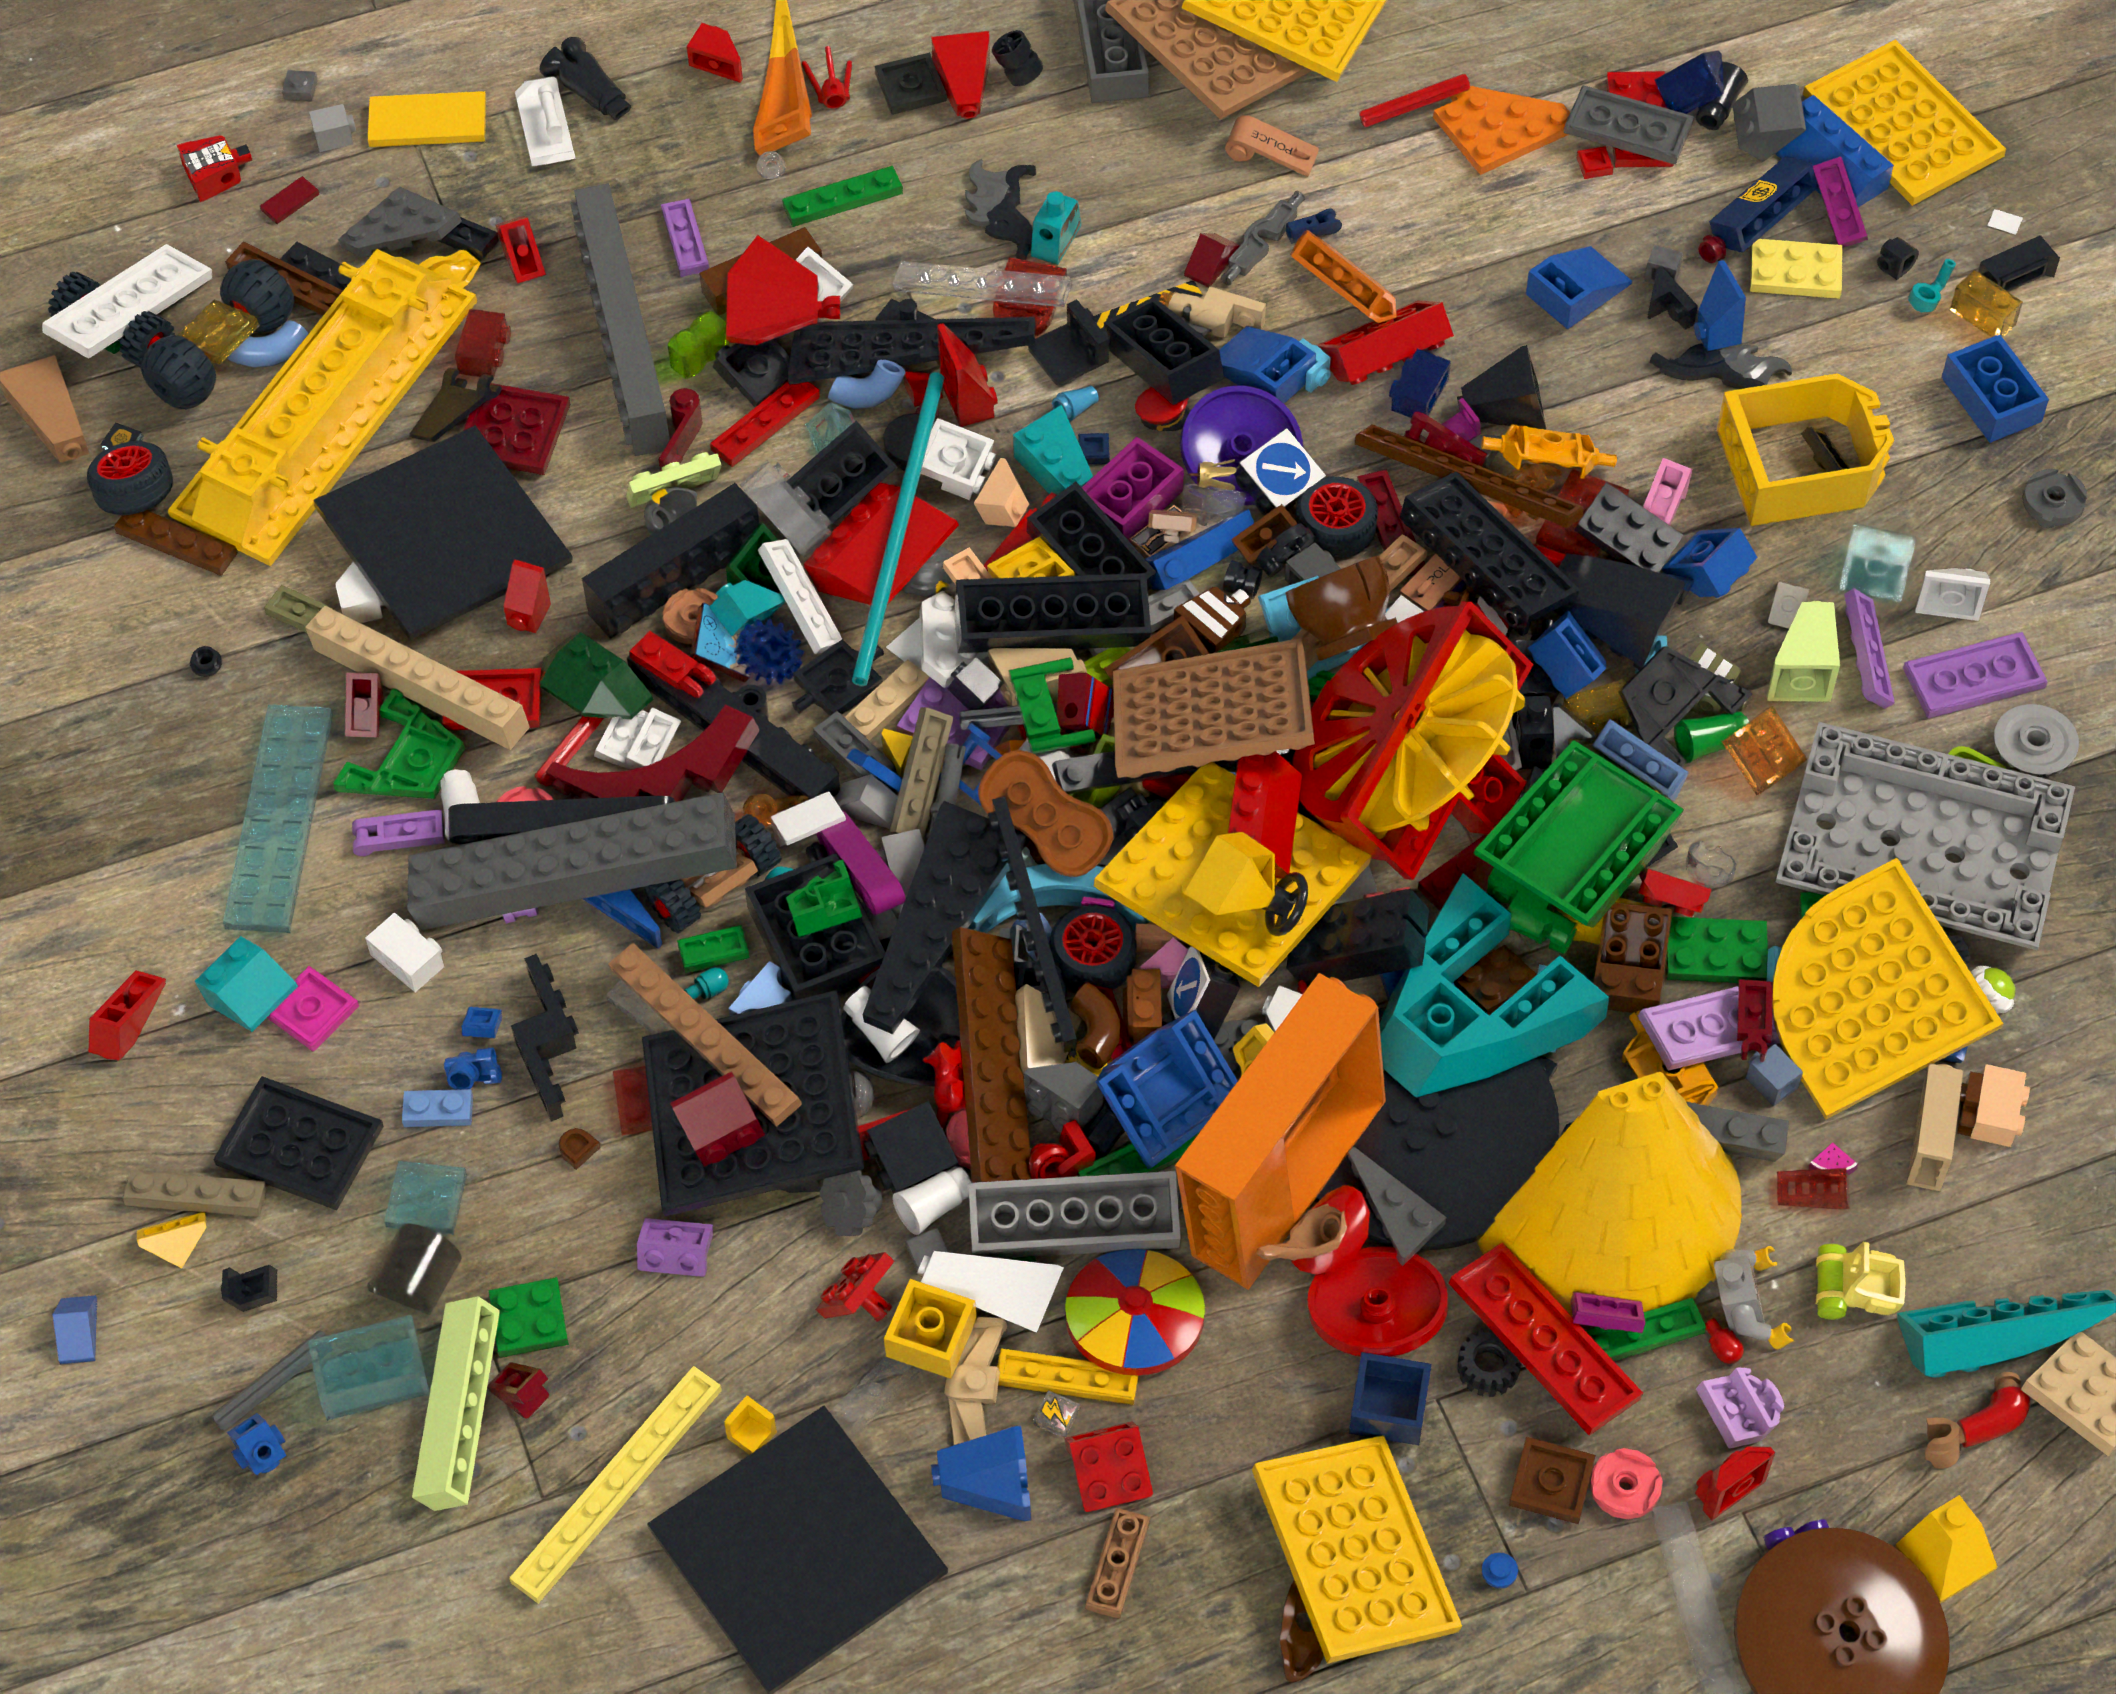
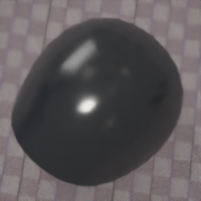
(938, 1023)

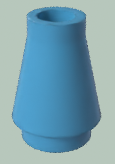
(1076, 401)

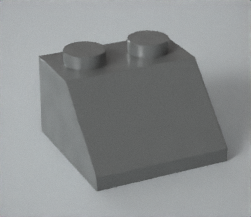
(1768, 119)

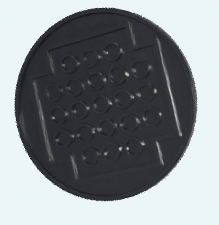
(1459, 1147)

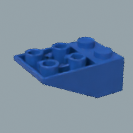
(1574, 284)
(1267, 362)
(1568, 656)

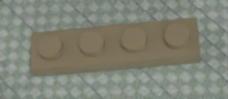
(921, 771)
(195, 1193)

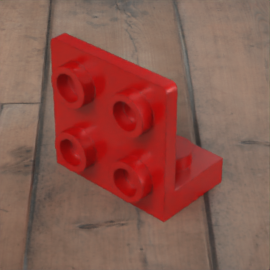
(1110, 1466)

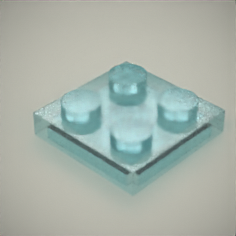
(426, 1196)

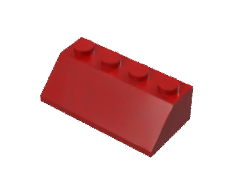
(1381, 344)
(1267, 805)

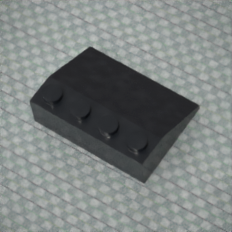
(818, 960)

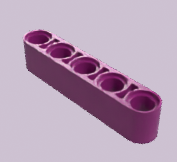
(865, 867)

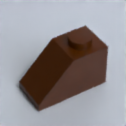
(1263, 533)

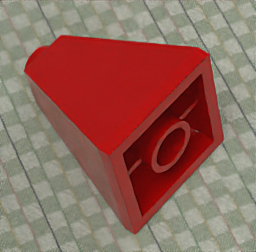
(963, 69)

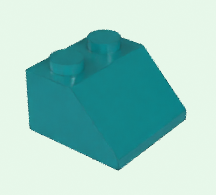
(245, 984)

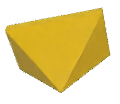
(174, 1238)

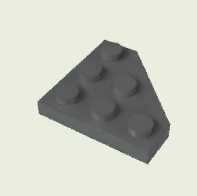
(398, 223)

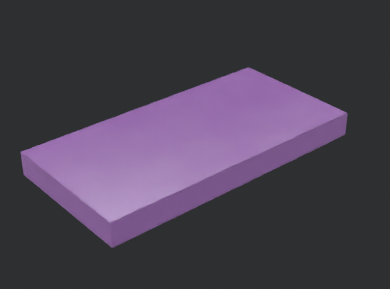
(1975, 675)

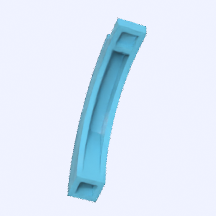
(1048, 889)

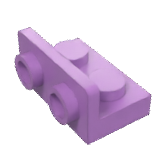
(674, 1247)

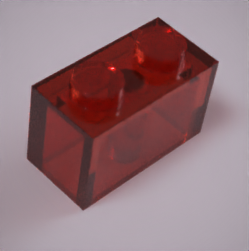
(482, 343)

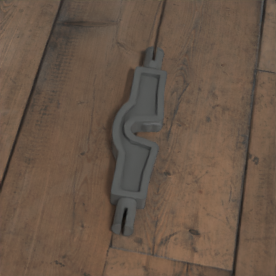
(1255, 248)

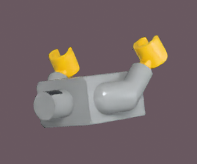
(1741, 1296)

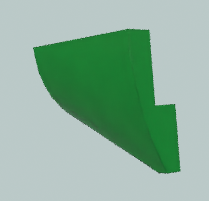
(824, 902)

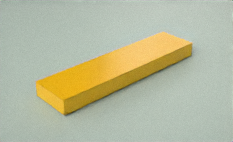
(1064, 1377)

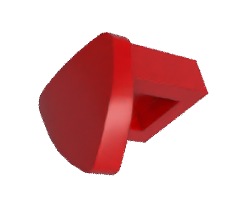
(1076, 1142)

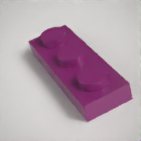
(1840, 202)

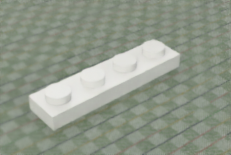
(800, 595)

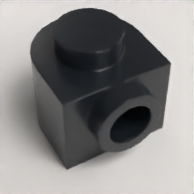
(1897, 257)

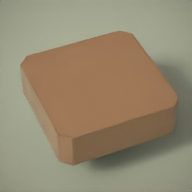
(1172, 523)

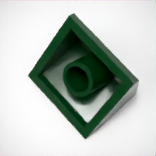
(749, 564)

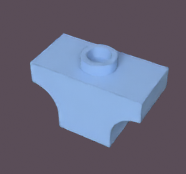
(762, 992)

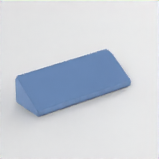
(1641, 759)

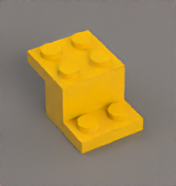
(1030, 560)

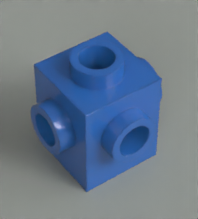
(257, 1445)

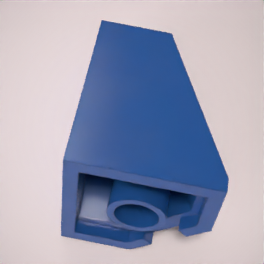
(986, 1474)

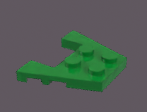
(415, 761)

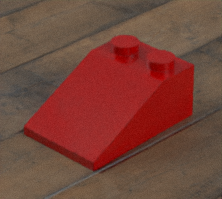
(964, 380)

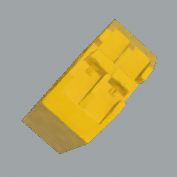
(1794, 402)

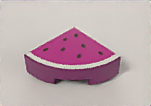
(1833, 1158)

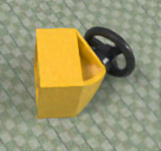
(1241, 877)

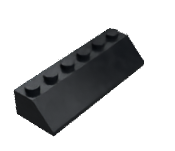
(1052, 612)

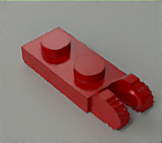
(671, 664)

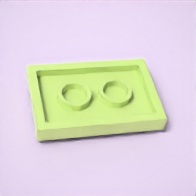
(688, 475)

